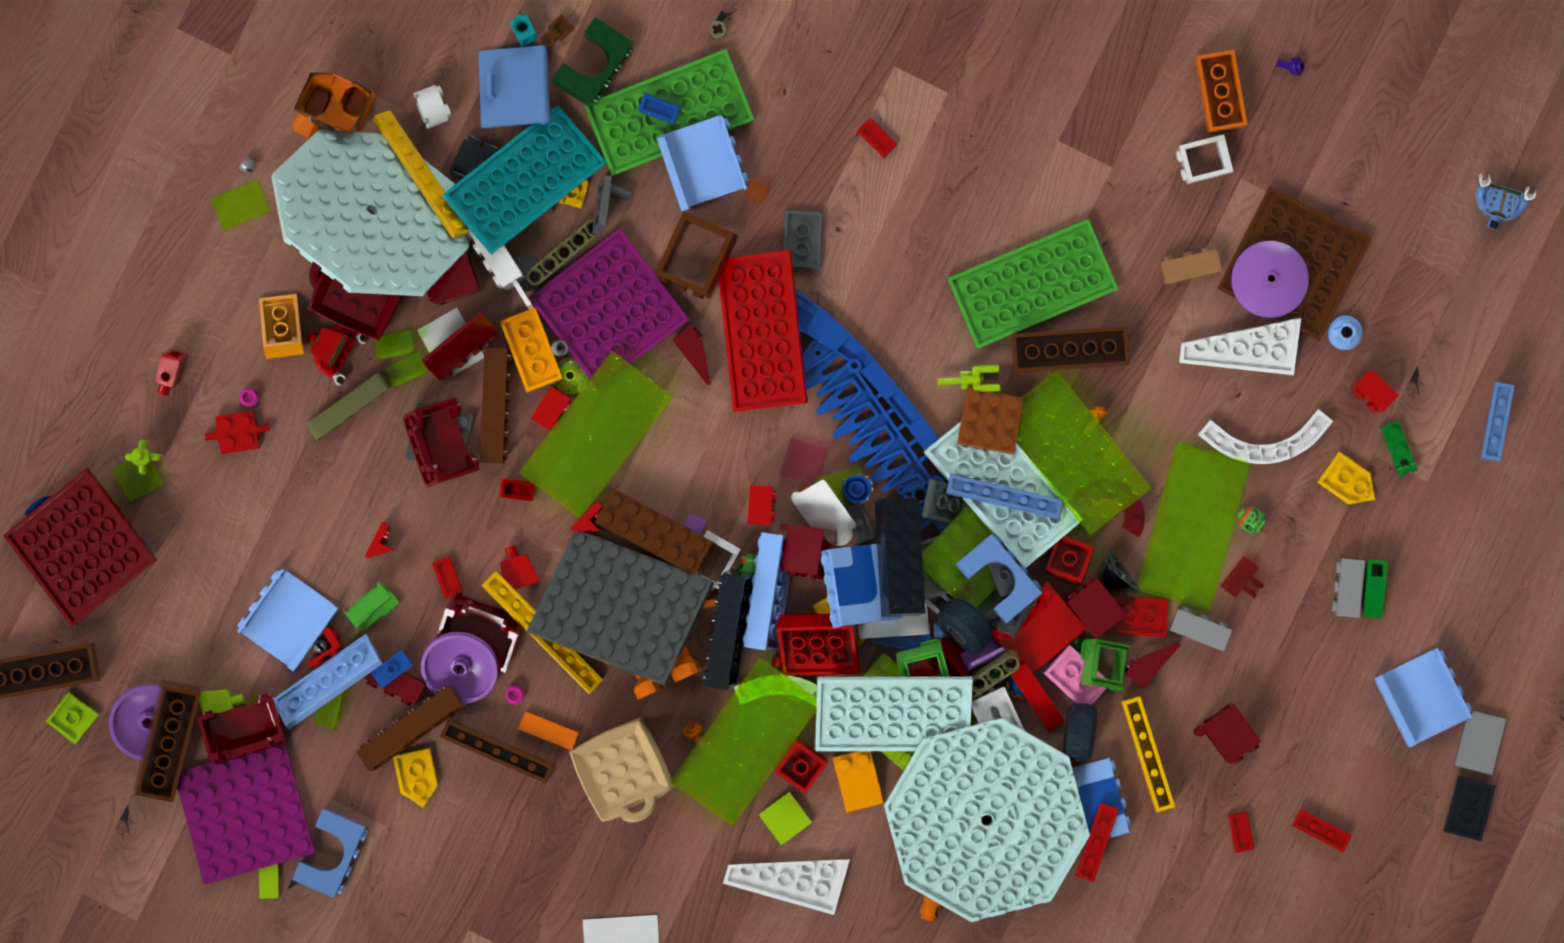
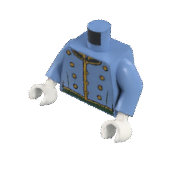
(1500, 202)

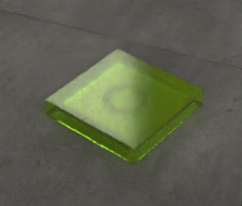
(135, 484)

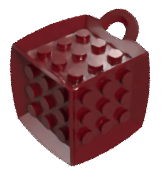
(357, 312)

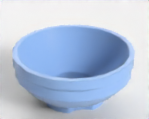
(1335, 336)

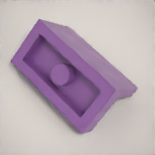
(975, 660)

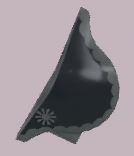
(1116, 576)

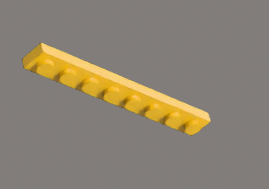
(419, 172)
(523, 614)

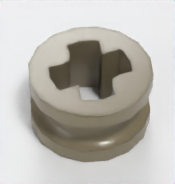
(716, 24)

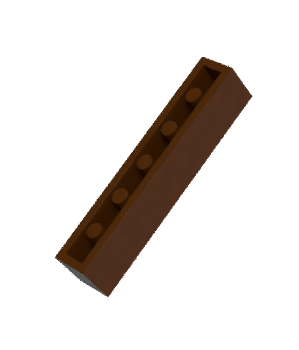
(494, 405)
(411, 728)
(497, 751)

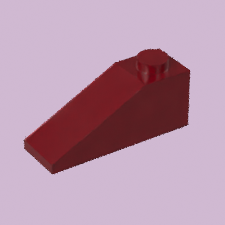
(692, 348)
(1146, 666)

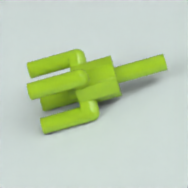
(973, 379)
(142, 457)

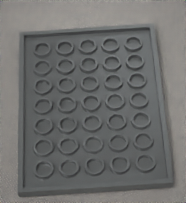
(620, 607)

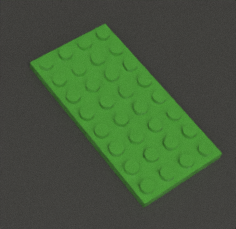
(701, 89)
(1032, 283)

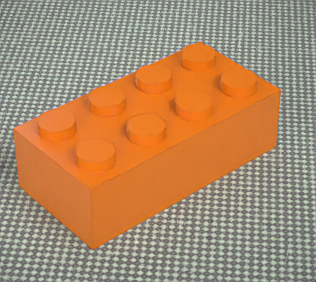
(1220, 91)

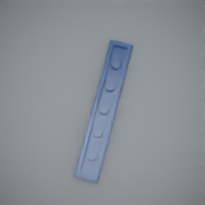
(1004, 496)

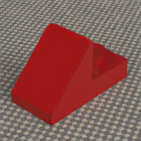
(516, 489)
(585, 522)
(377, 547)

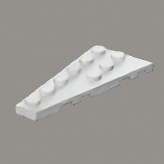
(1259, 348)
(803, 883)

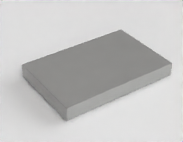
(1480, 742)

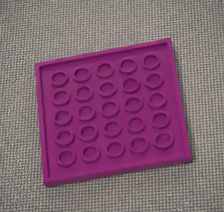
(608, 305)
(244, 814)

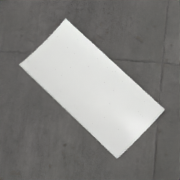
(903, 627)
(621, 930)

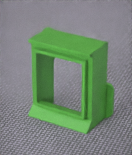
(372, 606)
(926, 650)
(1090, 654)

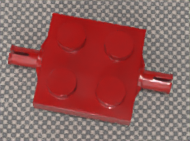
(237, 432)

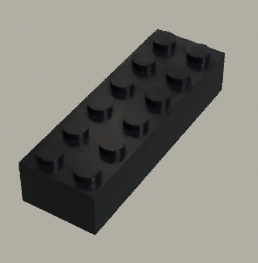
(900, 557)
(728, 629)

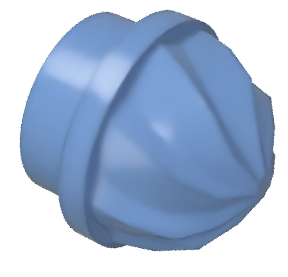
(937, 632)

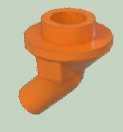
(1099, 413)
(692, 731)

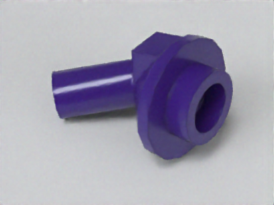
(1296, 66)

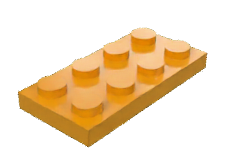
(531, 350)

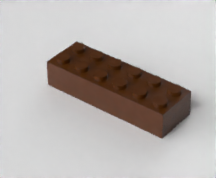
(1070, 349)
(655, 532)
(48, 670)
(167, 740)

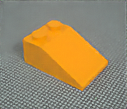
(281, 326)
(857, 780)

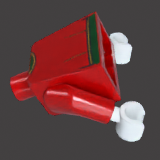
(332, 349)

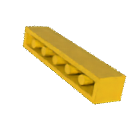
(1147, 754)

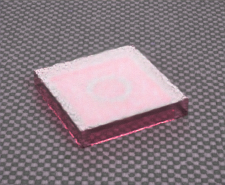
(803, 461)

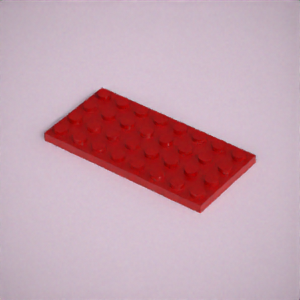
(762, 331)

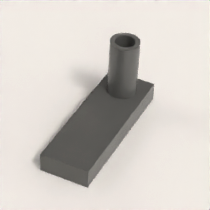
(604, 192)

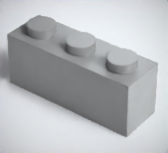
(1348, 588)
(1200, 628)

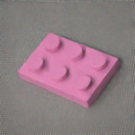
(1067, 675)

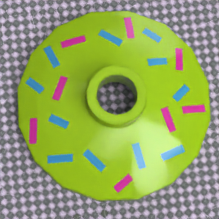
(573, 385)

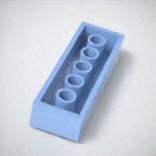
(768, 594)

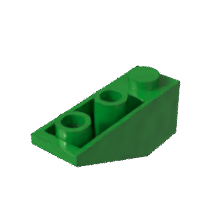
(1374, 588)

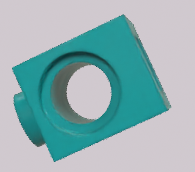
(527, 36)

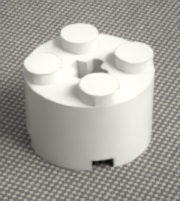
(431, 106)

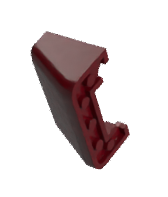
(439, 442)
(484, 621)
(242, 730)

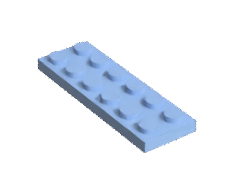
(327, 681)

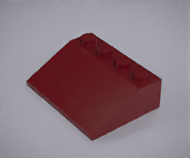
(460, 346)

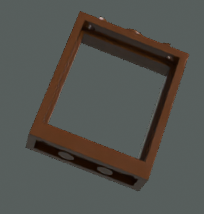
(719, 264)

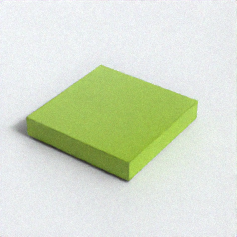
(72, 717)
(785, 818)

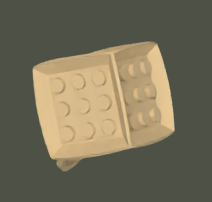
(622, 771)

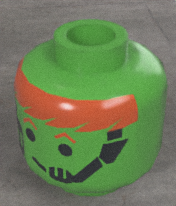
(1251, 520)
(747, 562)

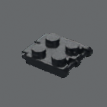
(471, 155)

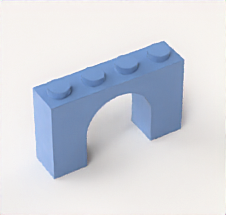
(993, 552)
(350, 834)

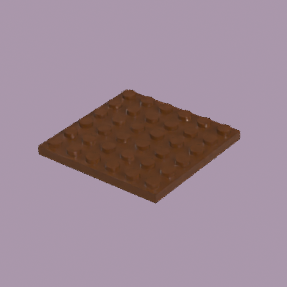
(1326, 246)

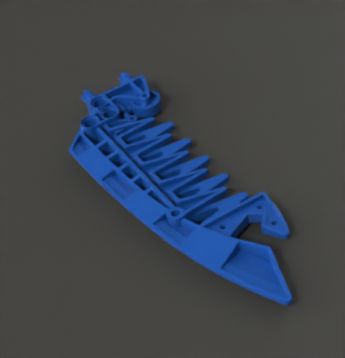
(835, 341)

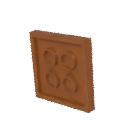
(990, 421)

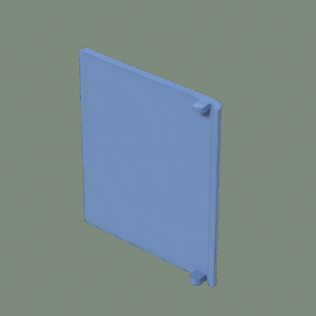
(514, 86)

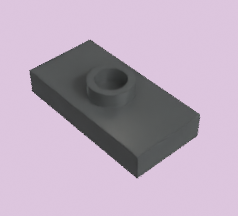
(1002, 578)

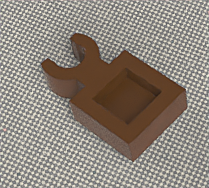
(559, 29)

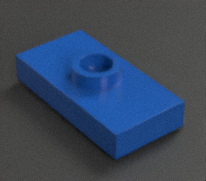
(659, 109)
(391, 669)

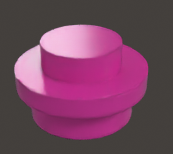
(249, 397)
(514, 694)

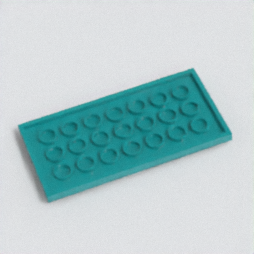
(524, 180)

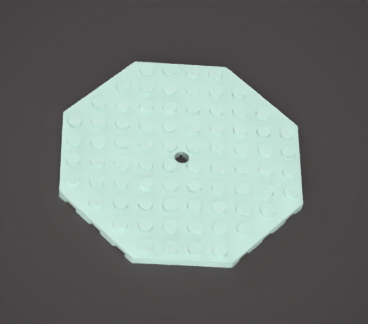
(324, 214)
(979, 773)

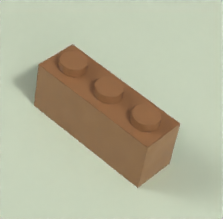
(1190, 266)

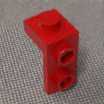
(333, 637)

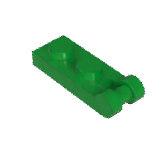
(1398, 448)

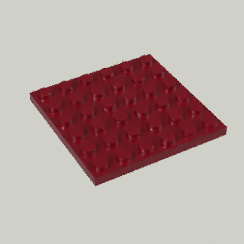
(80, 547)

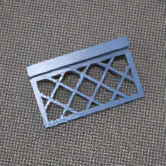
(1497, 422)

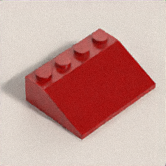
(1045, 631)
(816, 648)

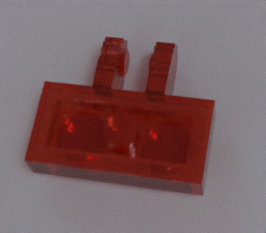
(1239, 578)

